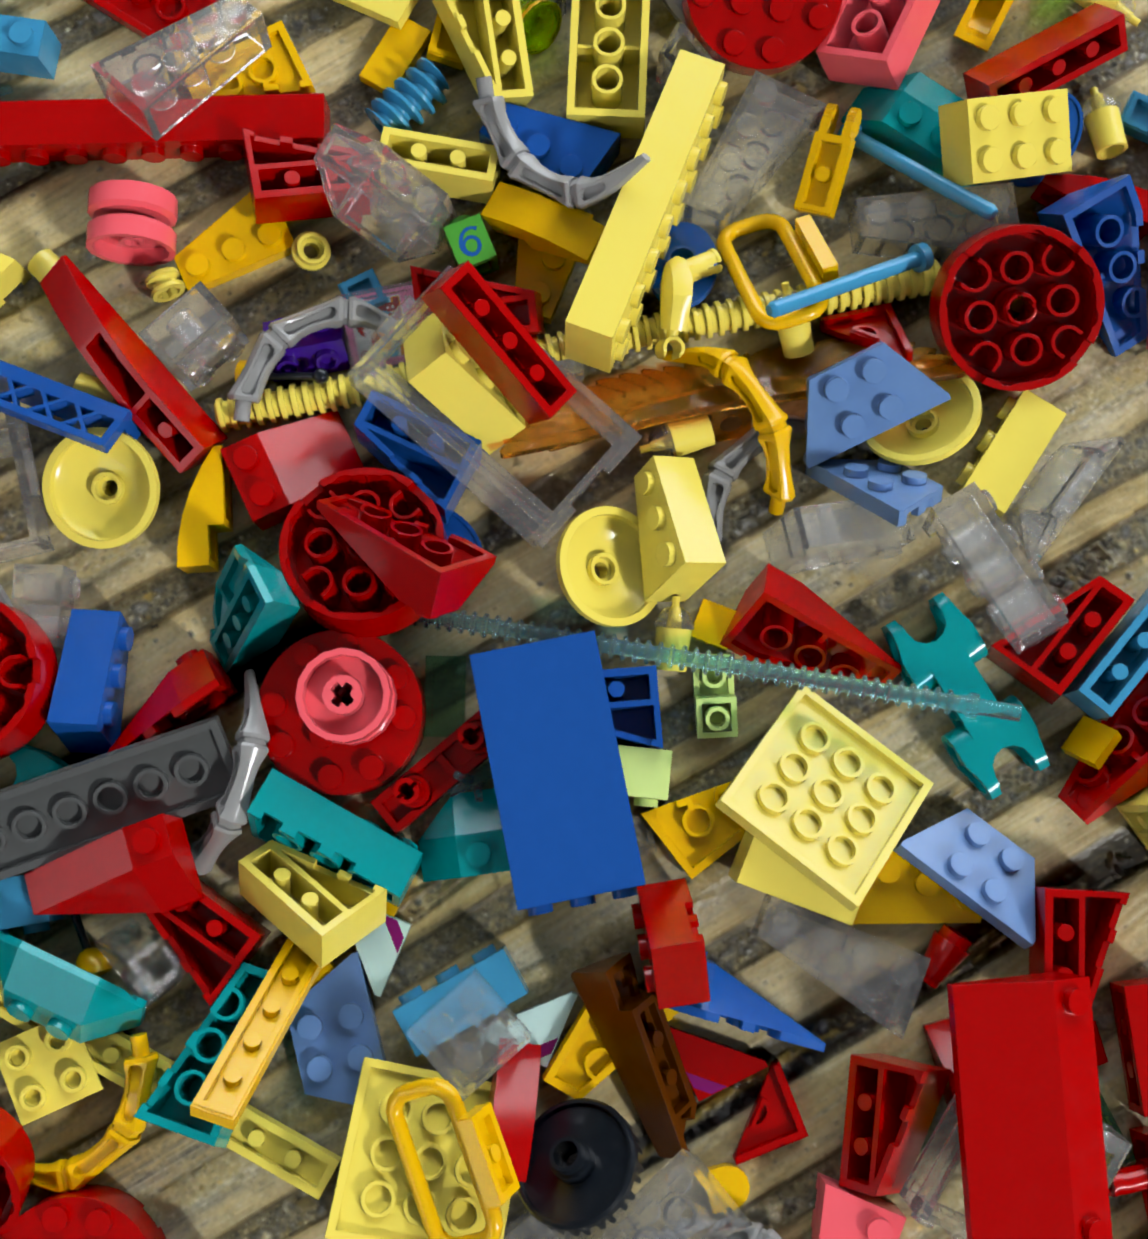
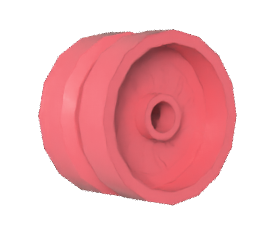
(131, 223)
(321, 694)

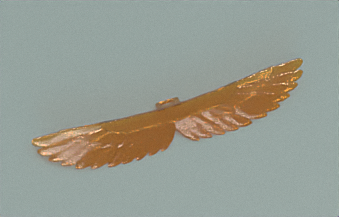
(693, 391)

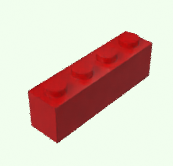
(1052, 55)
(499, 343)

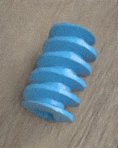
(409, 97)

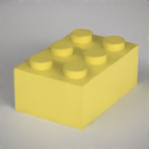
(1005, 137)

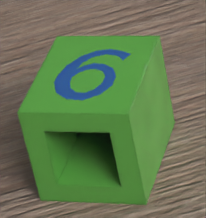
(470, 241)

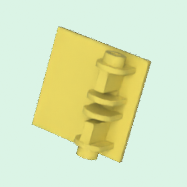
(46, 1072)

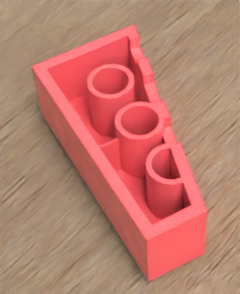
(852, 1214)

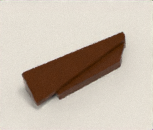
(640, 1049)

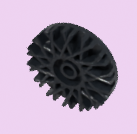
(580, 1166)

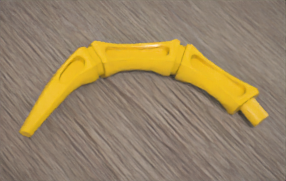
(766, 415)
(121, 1133)

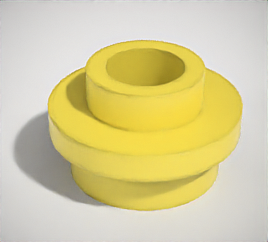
(313, 239)

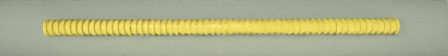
(702, 321)

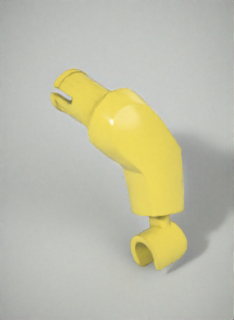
(677, 295)

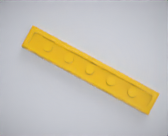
(255, 1038)

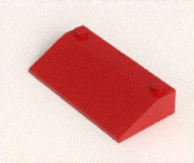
(1029, 1108)

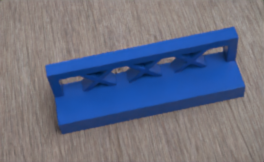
(63, 401)

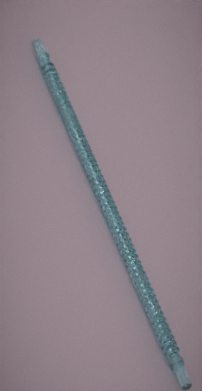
(969, 705)

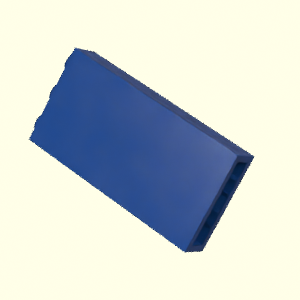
(557, 772)

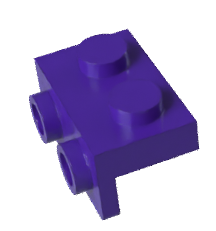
(317, 350)

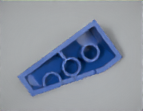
(1107, 225)
(748, 1010)

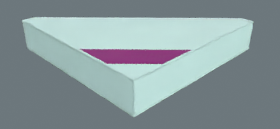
(381, 950)
(547, 1022)

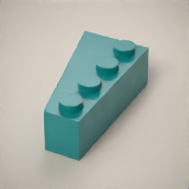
(333, 836)
(179, 1084)

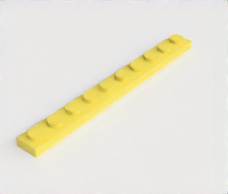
(255, 1135)

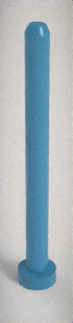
(924, 176)
(918, 258)

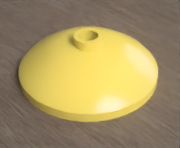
(947, 425)
(79, 493)
(609, 541)

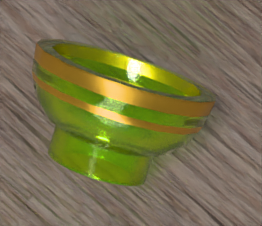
(541, 23)

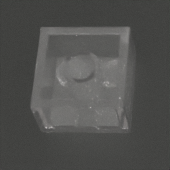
(195, 337)
(469, 1033)

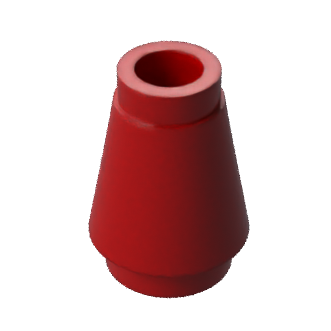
(947, 951)

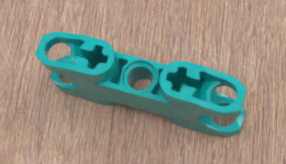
(950, 664)

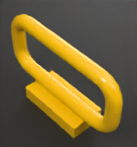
(807, 251)
(481, 1148)

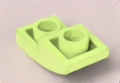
(714, 704)

